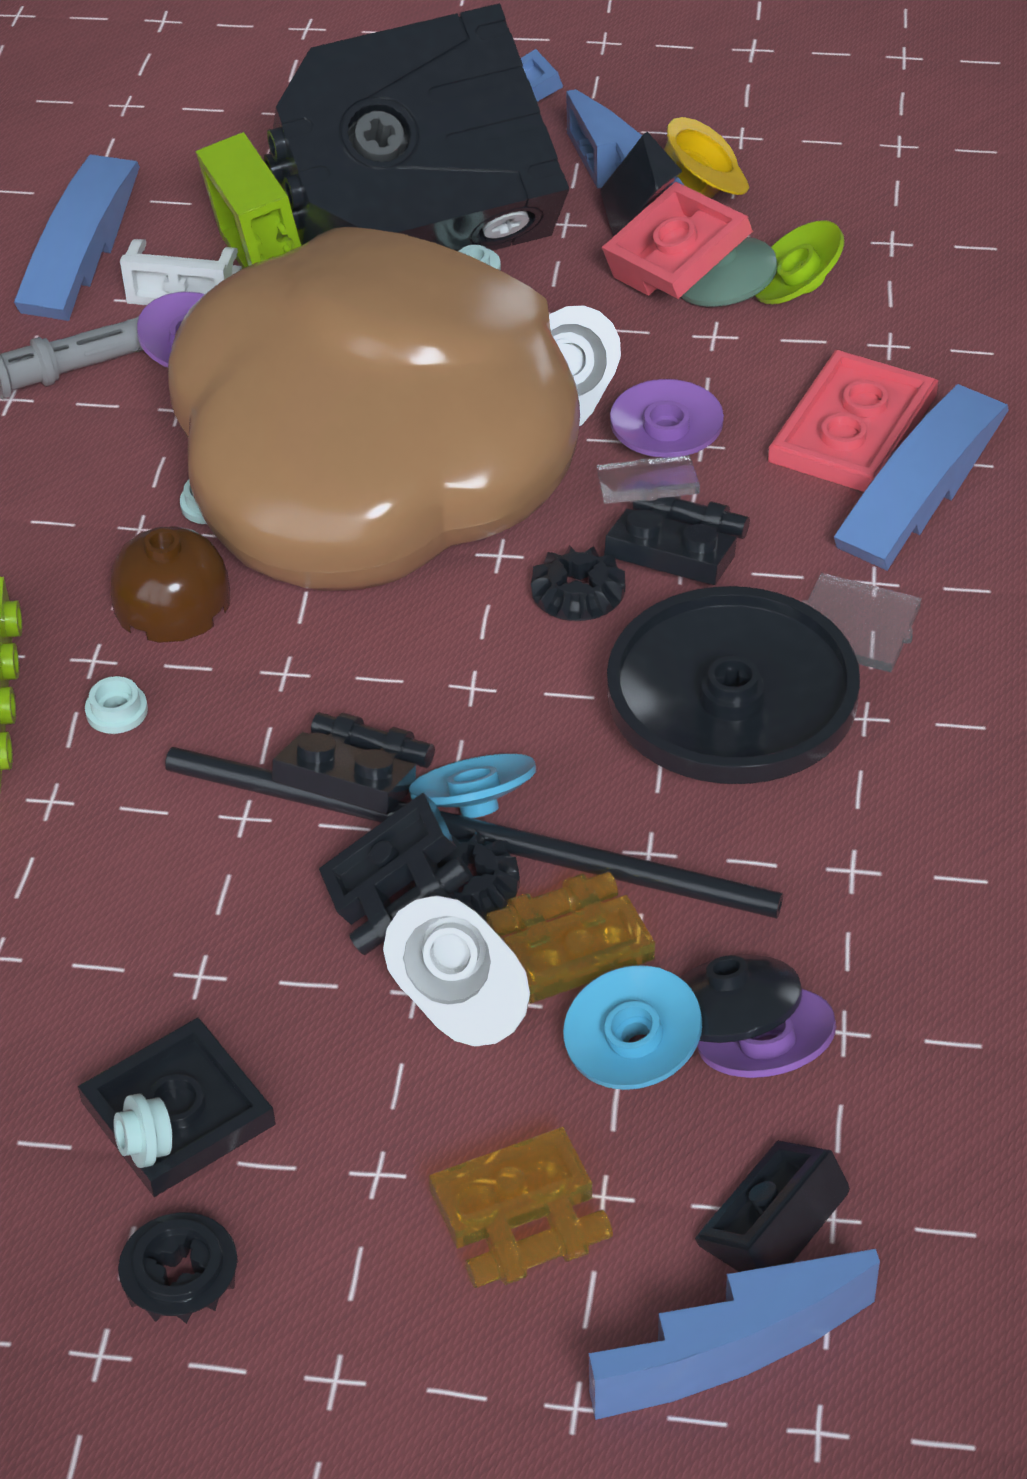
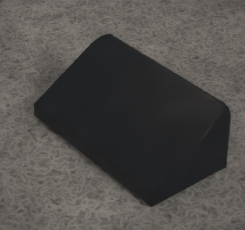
(637, 182)
(776, 1208)

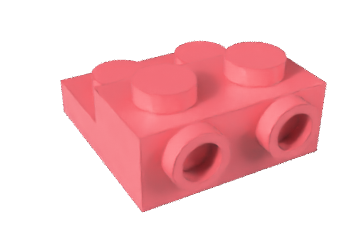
(675, 241)

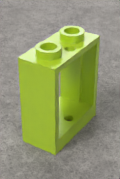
(247, 201)

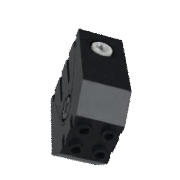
(419, 137)

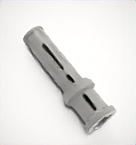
(45, 360)

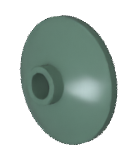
(736, 277)

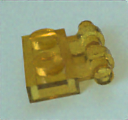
(576, 946)
(514, 1188)

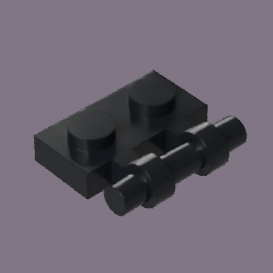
(678, 537)
(353, 762)
(386, 861)

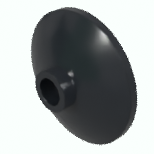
(743, 996)

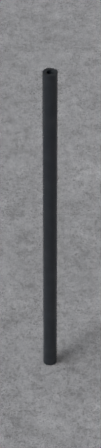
(516, 841)

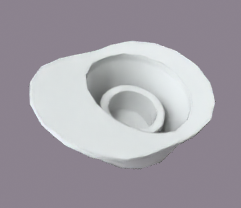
(590, 349)
(457, 970)

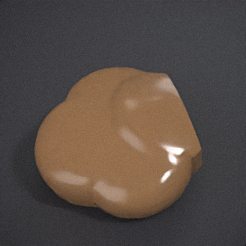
(369, 407)

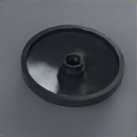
(733, 685)

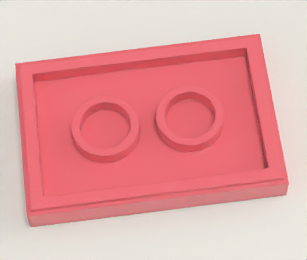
(852, 420)

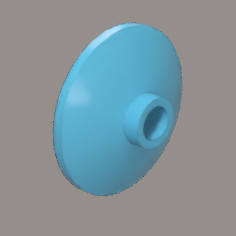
(475, 782)
(627, 1005)

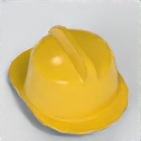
(704, 158)

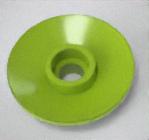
(803, 261)

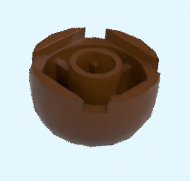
(169, 584)

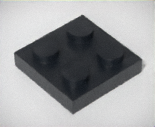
(205, 1095)

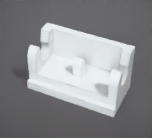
(154, 276)

